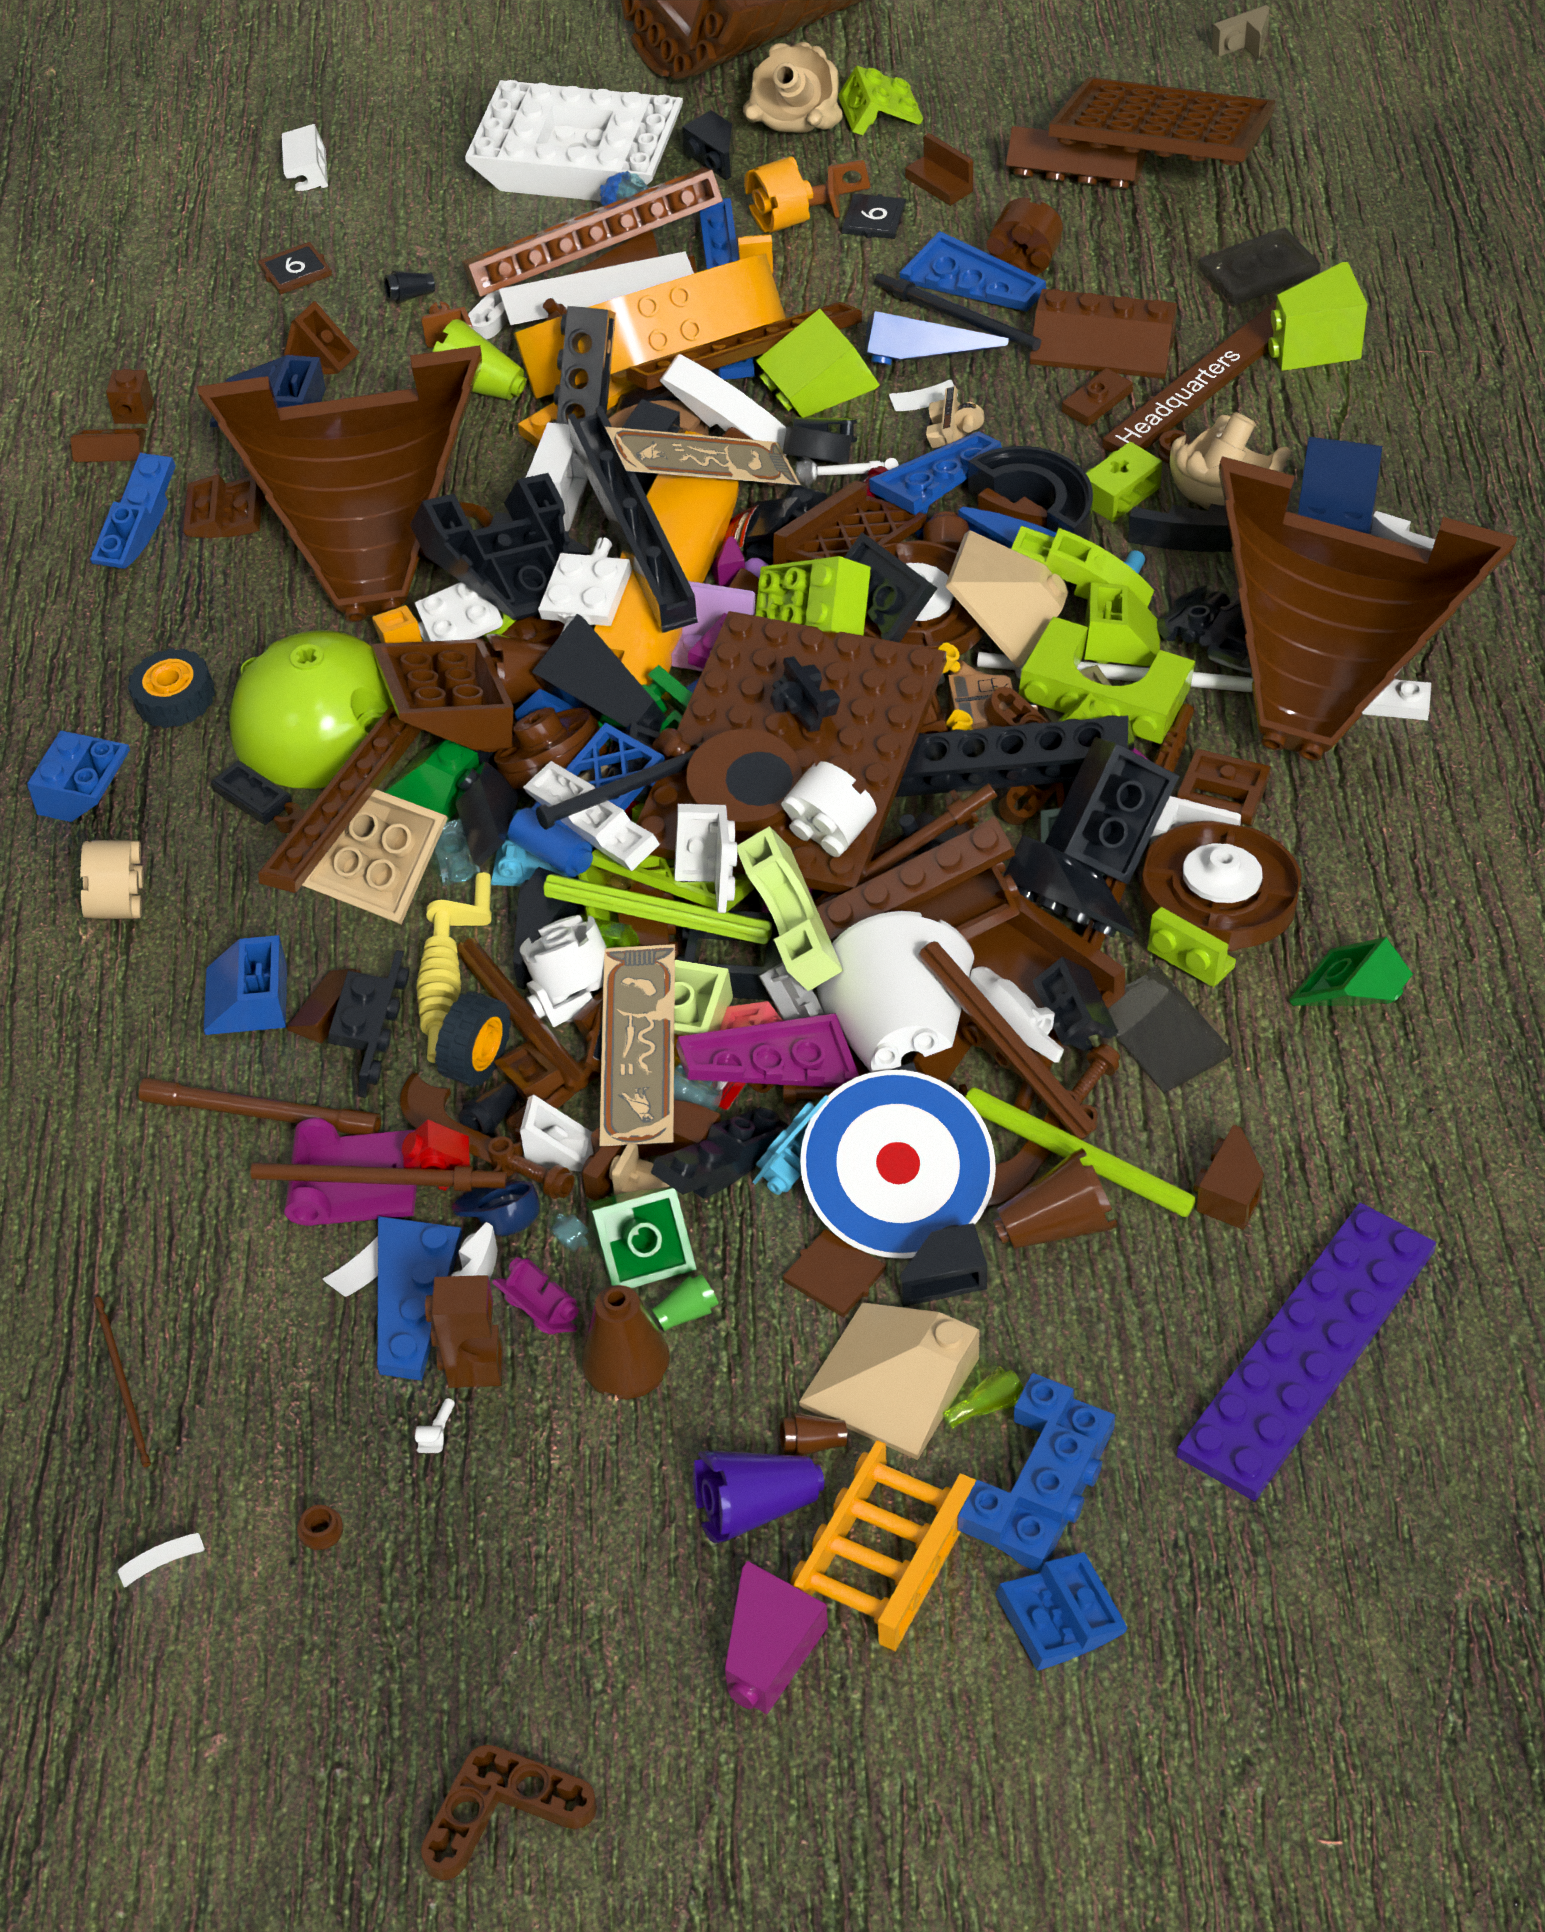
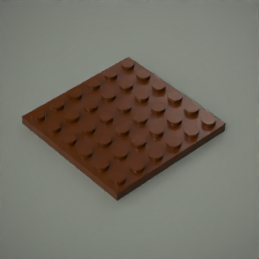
(1162, 120)

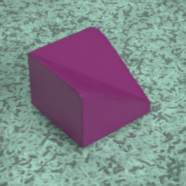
(727, 563)

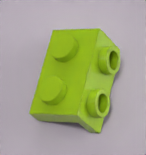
(1189, 947)

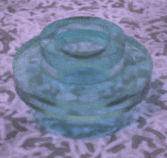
(570, 1232)

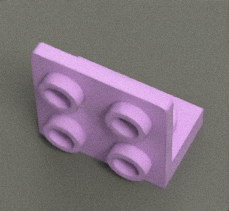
(711, 604)

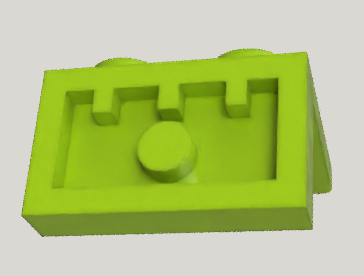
(871, 92)

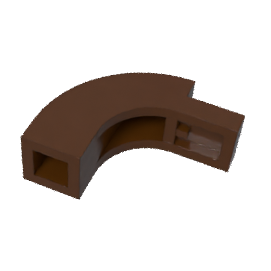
(690, 1126)

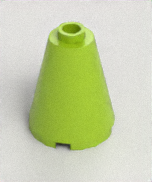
(498, 373)

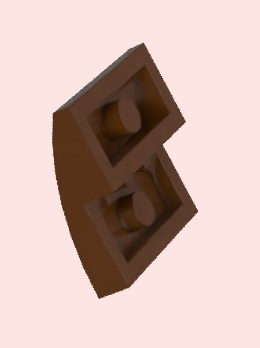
(222, 508)

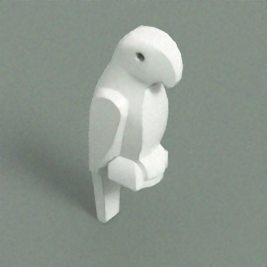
(1019, 1011)

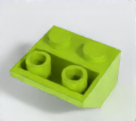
(1119, 627)

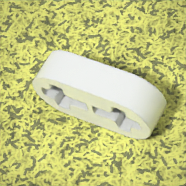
(489, 315)

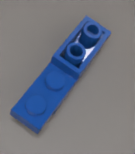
(137, 514)

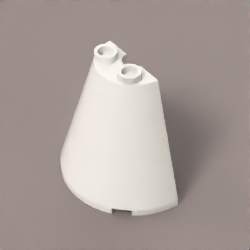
(887, 994)

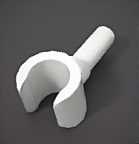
(432, 1437)

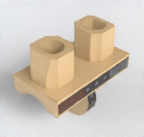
(952, 419)

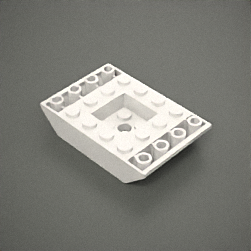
(569, 138)

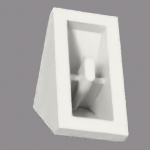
(553, 1137)

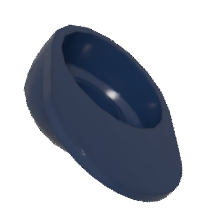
(505, 1209)

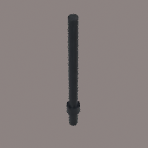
(907, 291)

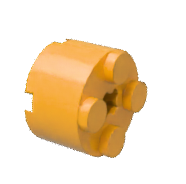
(778, 195)

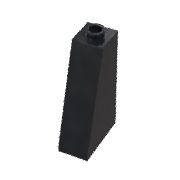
(592, 677)

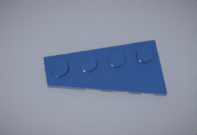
(968, 272)
(931, 475)

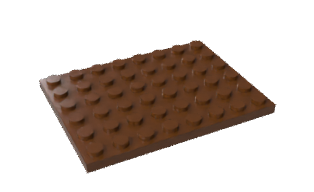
(880, 713)

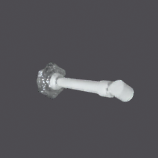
(808, 470)

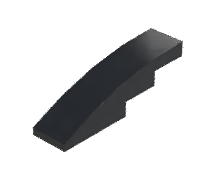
(1181, 529)

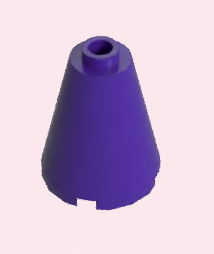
(751, 1489)

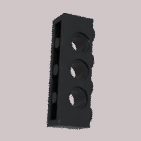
(596, 362)

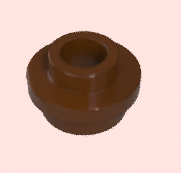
(317, 1517)

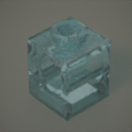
(453, 855)

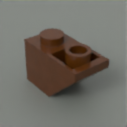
(1232, 1182)

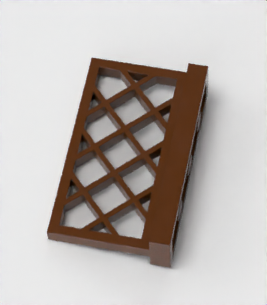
(836, 518)

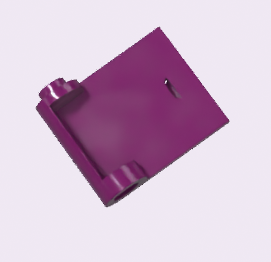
(332, 1202)

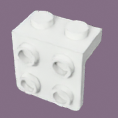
(456, 615)
(706, 849)

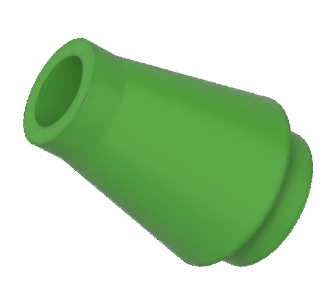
(687, 1302)

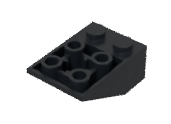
(1066, 885)

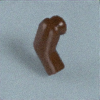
(670, 743)

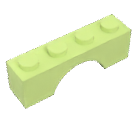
(802, 935)

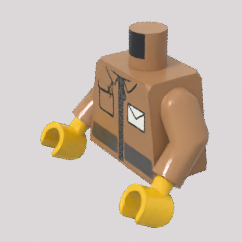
(969, 691)

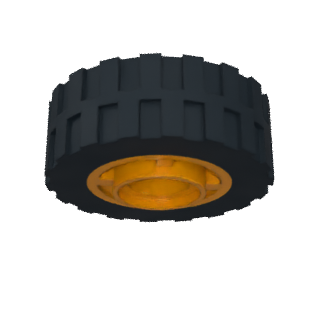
(171, 688)
(472, 1038)

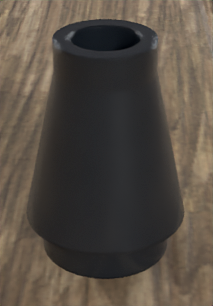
(403, 286)
(489, 1108)

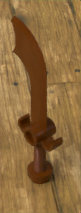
(425, 1102)
(1017, 1172)

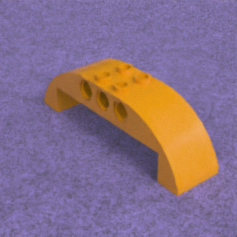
(663, 320)

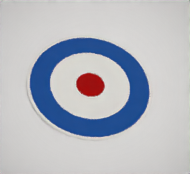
(896, 1161)

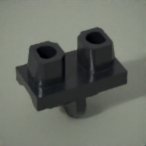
(800, 694)

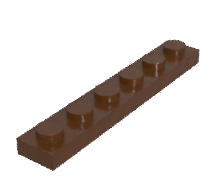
(919, 877)

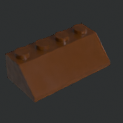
(1035, 152)
(1104, 333)

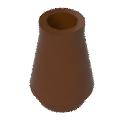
(811, 1434)

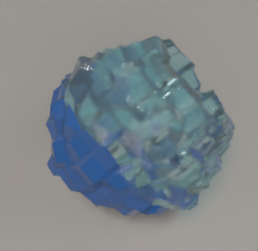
(621, 186)

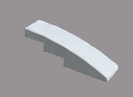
(720, 402)
(601, 825)

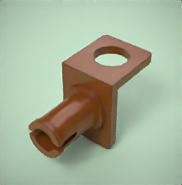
(836, 185)
(438, 320)

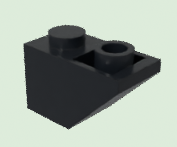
(710, 143)

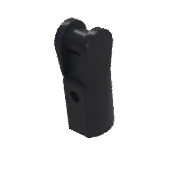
(824, 424)

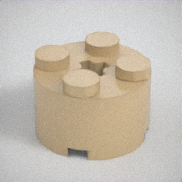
(111, 879)

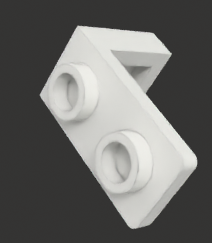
(1182, 812)

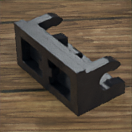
(1076, 1003)

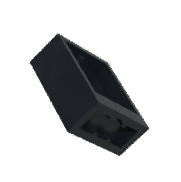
(743, 979)

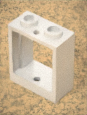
(557, 457)

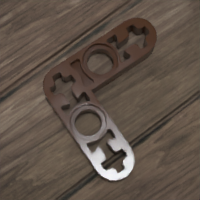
(1016, 706)
(488, 1792)

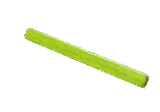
(658, 909)
(1065, 1144)

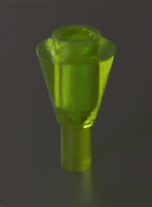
(994, 1393)

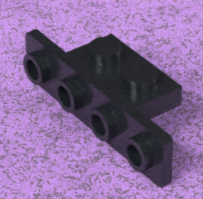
(364, 1015)

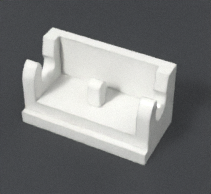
(305, 156)

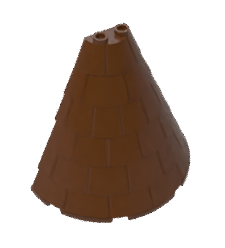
(695, 35)
(353, 471)
(1336, 607)

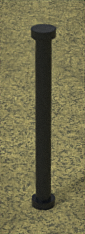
(549, 815)

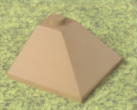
(1006, 594)
(380, 856)
(894, 1374)

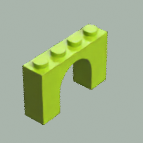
(1056, 683)

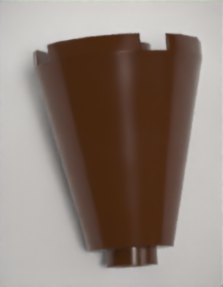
(515, 662)
(1056, 1206)
(623, 1346)

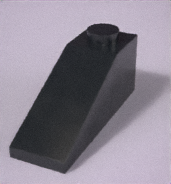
(485, 810)
(534, 913)

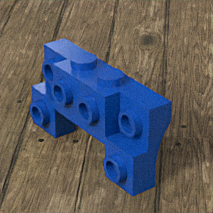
(1052, 1481)

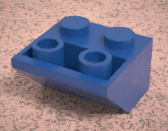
(74, 775)
(247, 987)

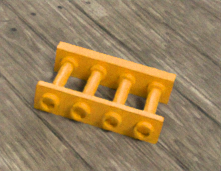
(911, 1577)

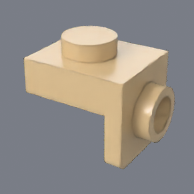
(632, 1173)

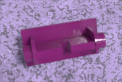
(550, 1309)

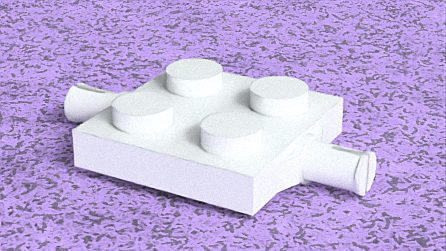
(586, 587)

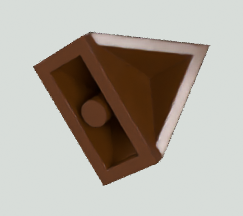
(318, 336)

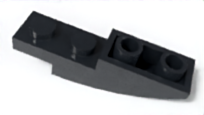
(723, 1157)

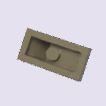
(1242, 31)

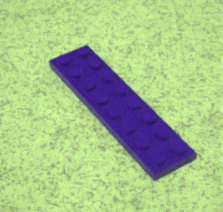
(1306, 1351)

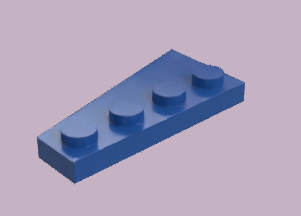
(407, 1263)

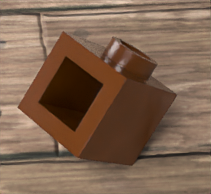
(130, 396)

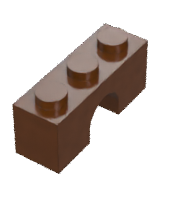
(463, 1331)

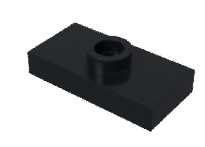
(251, 792)

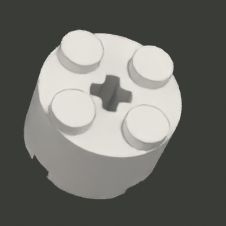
(828, 808)
(566, 957)

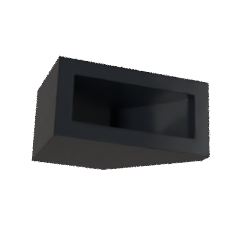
(945, 1266)

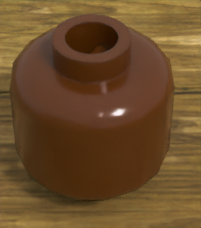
(945, 529)

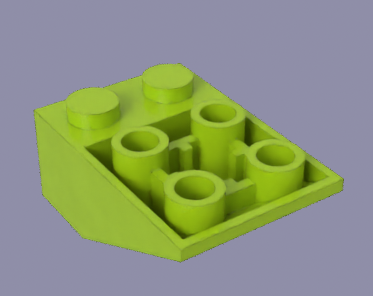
(816, 593)

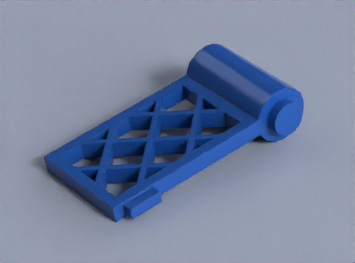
(560, 844)

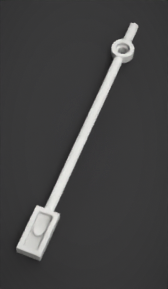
(1398, 700)

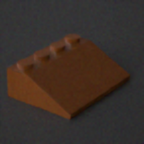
(448, 691)

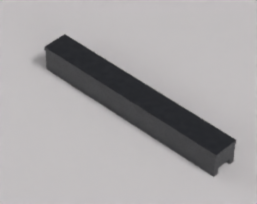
(634, 523)

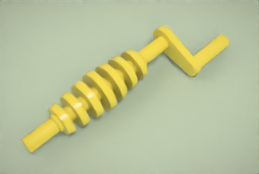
(439, 969)

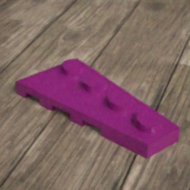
(781, 1053)

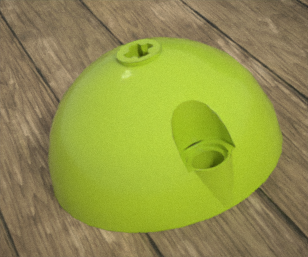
(302, 707)

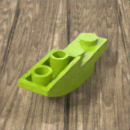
(1080, 562)

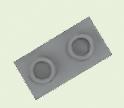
(789, 995)

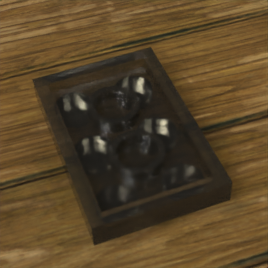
(1259, 266)

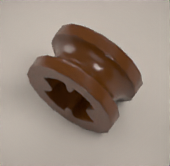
(1166, 441)

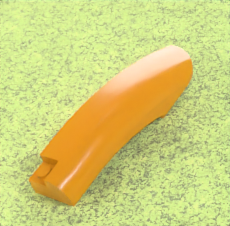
(695, 521)

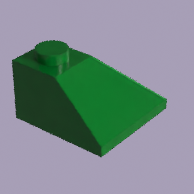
(433, 777)
(1355, 976)
(641, 1236)

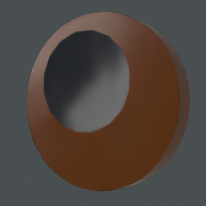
(746, 773)

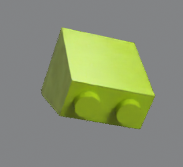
(1319, 321)
(815, 368)

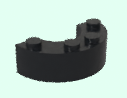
(1041, 477)

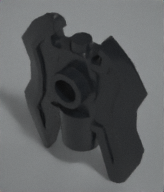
(1201, 619)

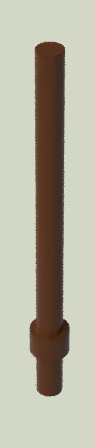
(958, 812)
(461, 1178)

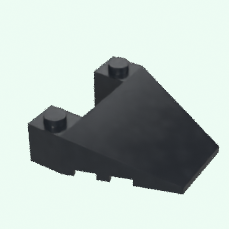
(504, 561)

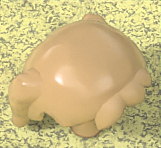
(794, 90)
(1197, 463)

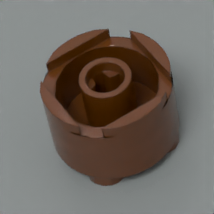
(1026, 235)

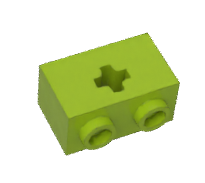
(1124, 480)

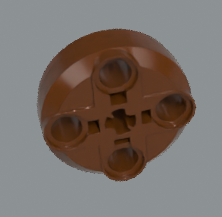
(545, 738)

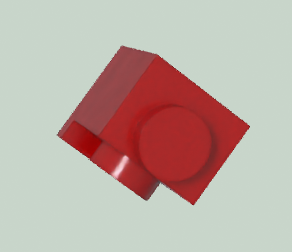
(435, 1148)

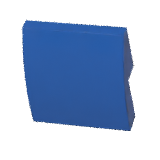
(1061, 1611)

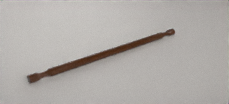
(124, 1389)

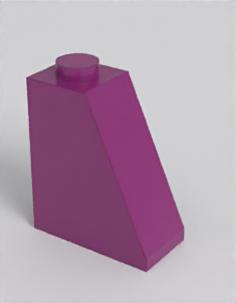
(769, 1637)

